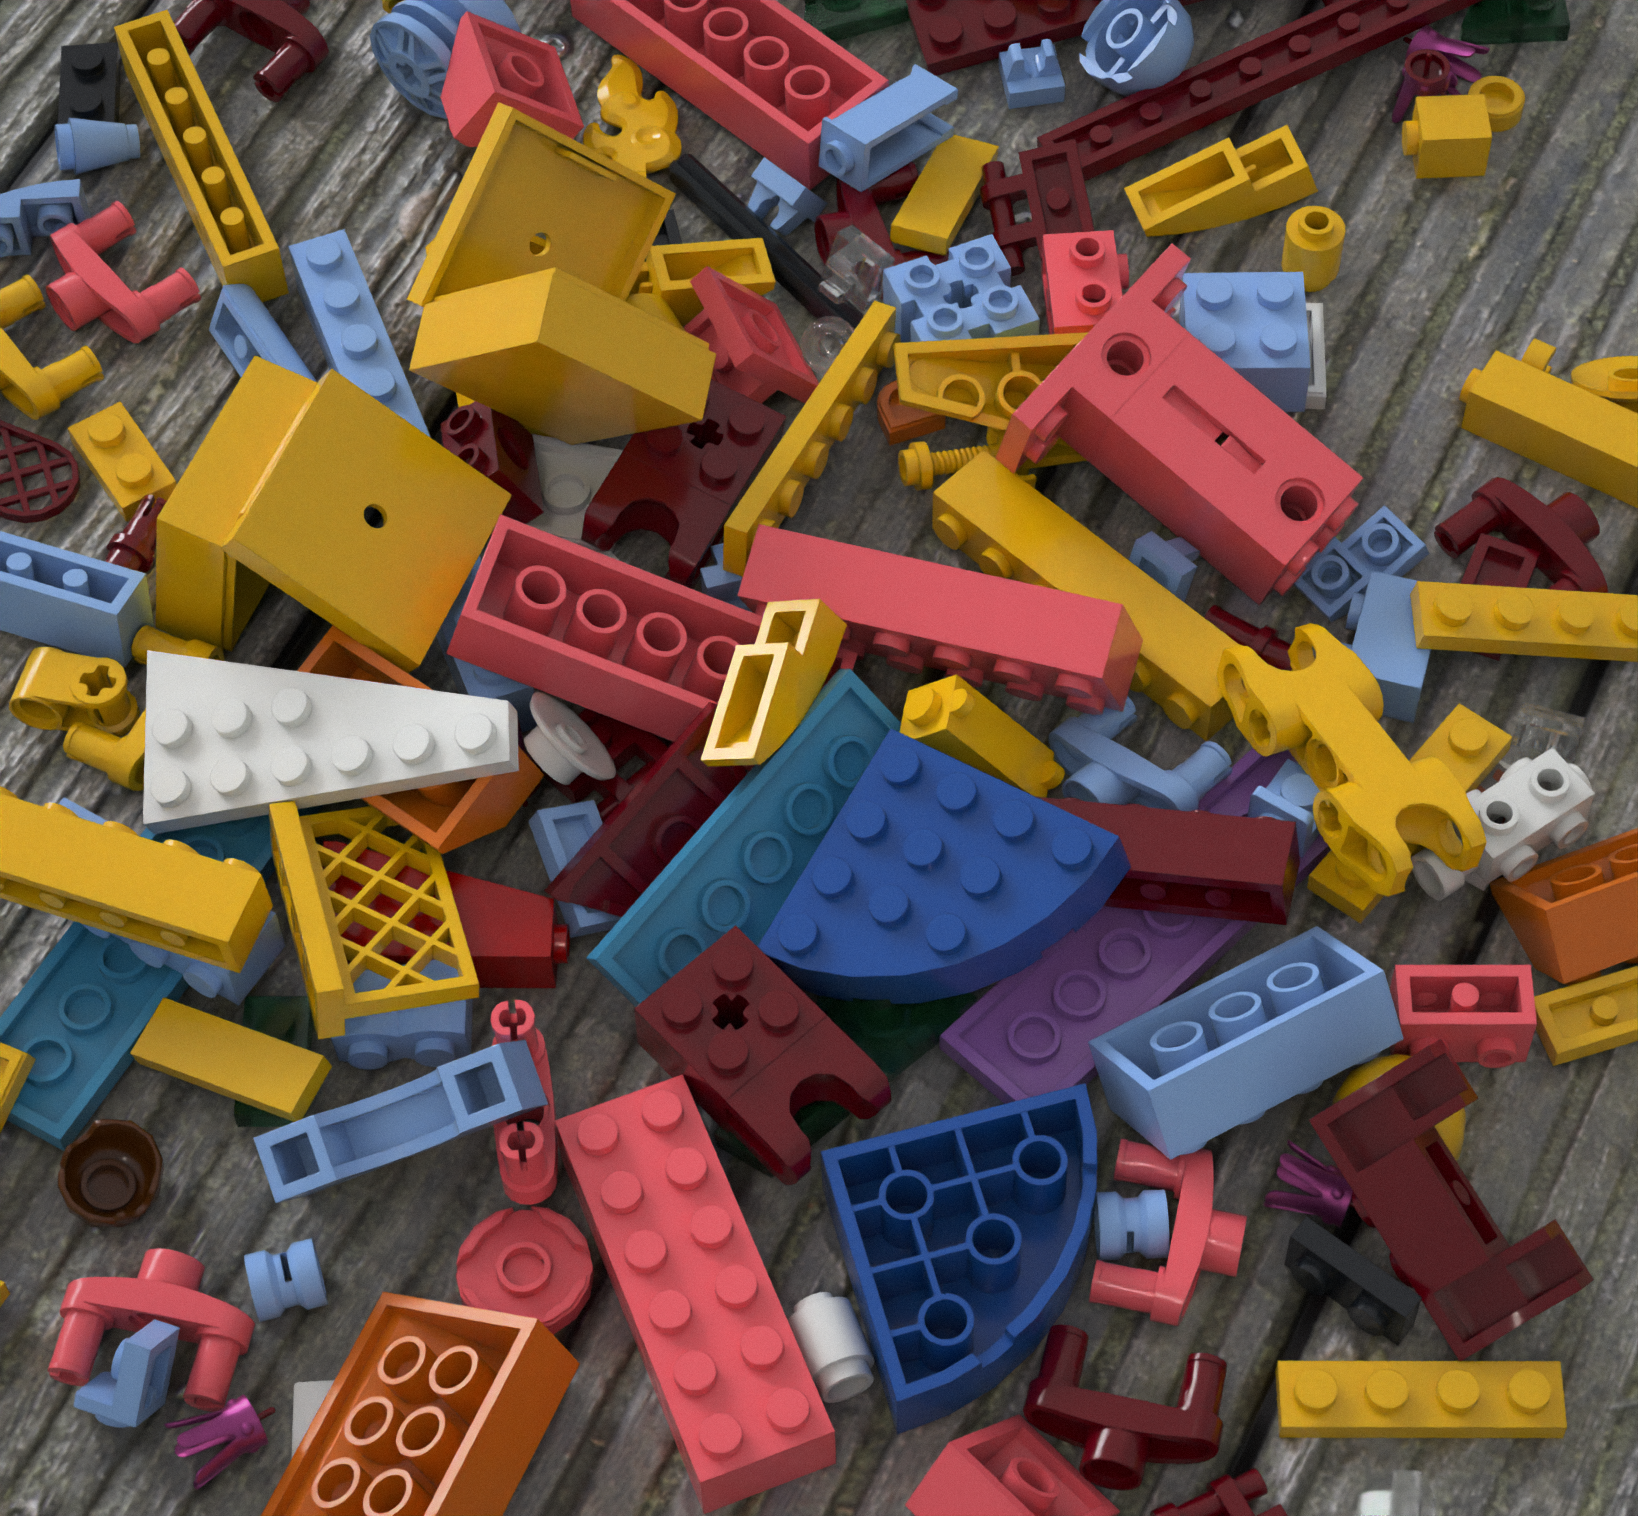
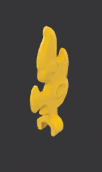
(647, 125)

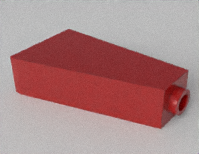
(507, 930)

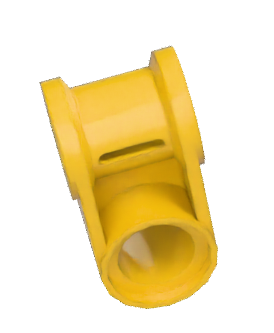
(71, 688)

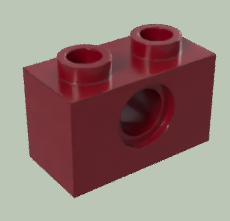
(501, 452)

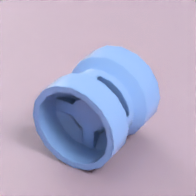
(1131, 1225)
(269, 1282)

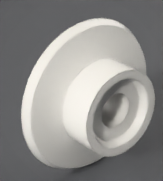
(565, 743)

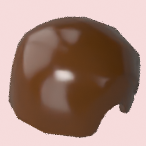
(111, 1174)

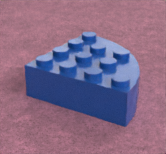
(938, 883)
(964, 1243)

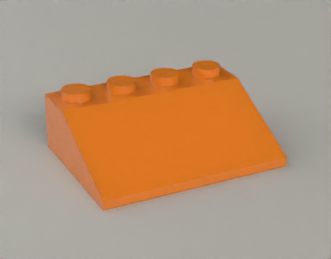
(428, 1415)

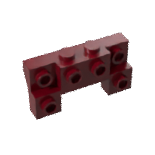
(1431, 1213)

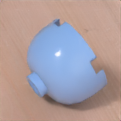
(1137, 44)

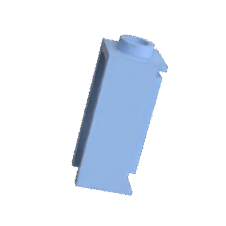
(886, 130)

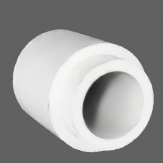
(832, 1346)

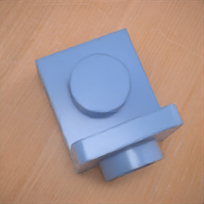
(1289, 799)
(136, 1379)

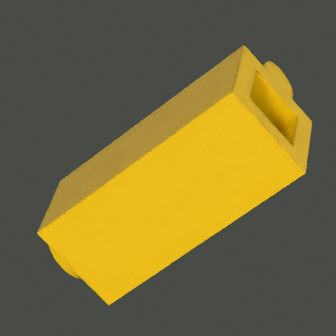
(978, 733)

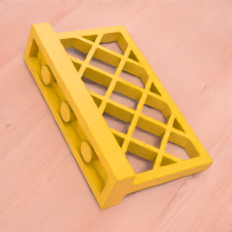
(317, 930)

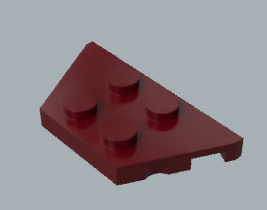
(648, 825)

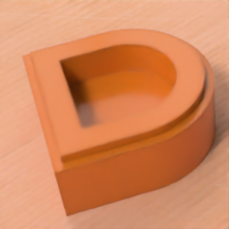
(904, 422)

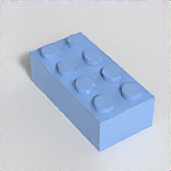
(1246, 1041)

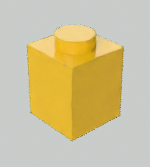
(1448, 136)

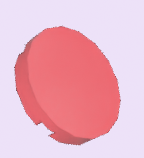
(526, 1266)

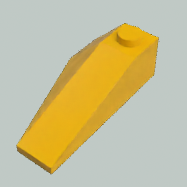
(978, 377)

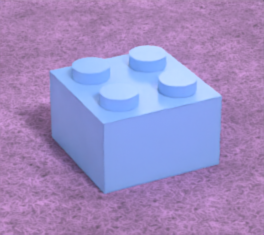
(1254, 327)

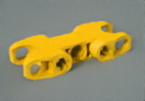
(1367, 787)

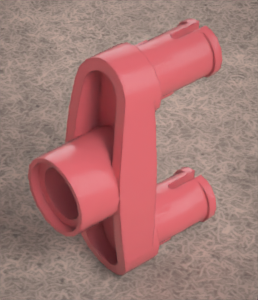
(95, 291)
(529, 1156)
(1200, 1238)
(163, 1292)

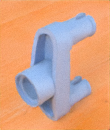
(1115, 775)

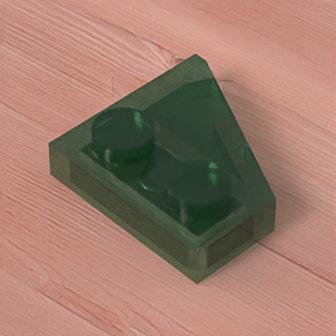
(1515, 22)

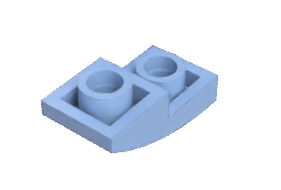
(38, 213)
(1344, 568)

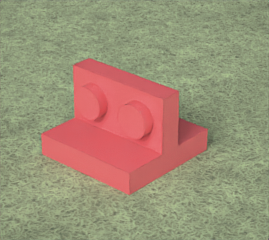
(750, 340)

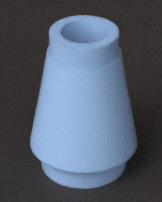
(94, 144)

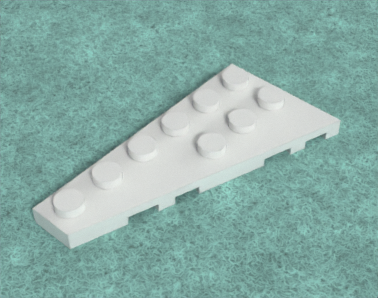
(253, 736)

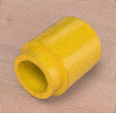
(1314, 245)

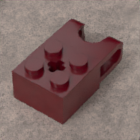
(686, 480)
(767, 1067)

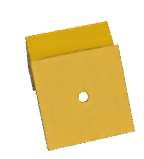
(554, 328)
(284, 504)

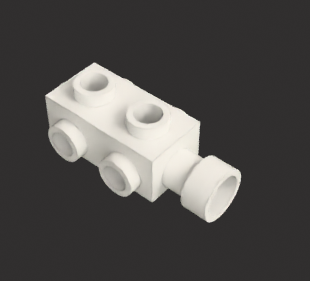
(1541, 805)

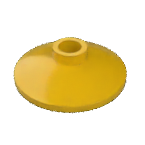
(1611, 379)

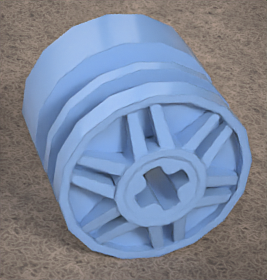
(417, 44)

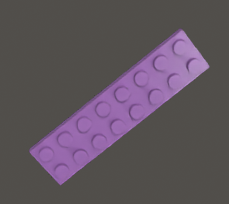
(1037, 1024)

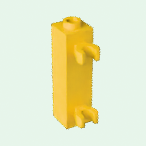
(1553, 421)

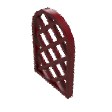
(38, 443)

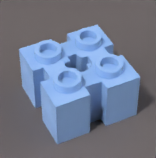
(959, 297)

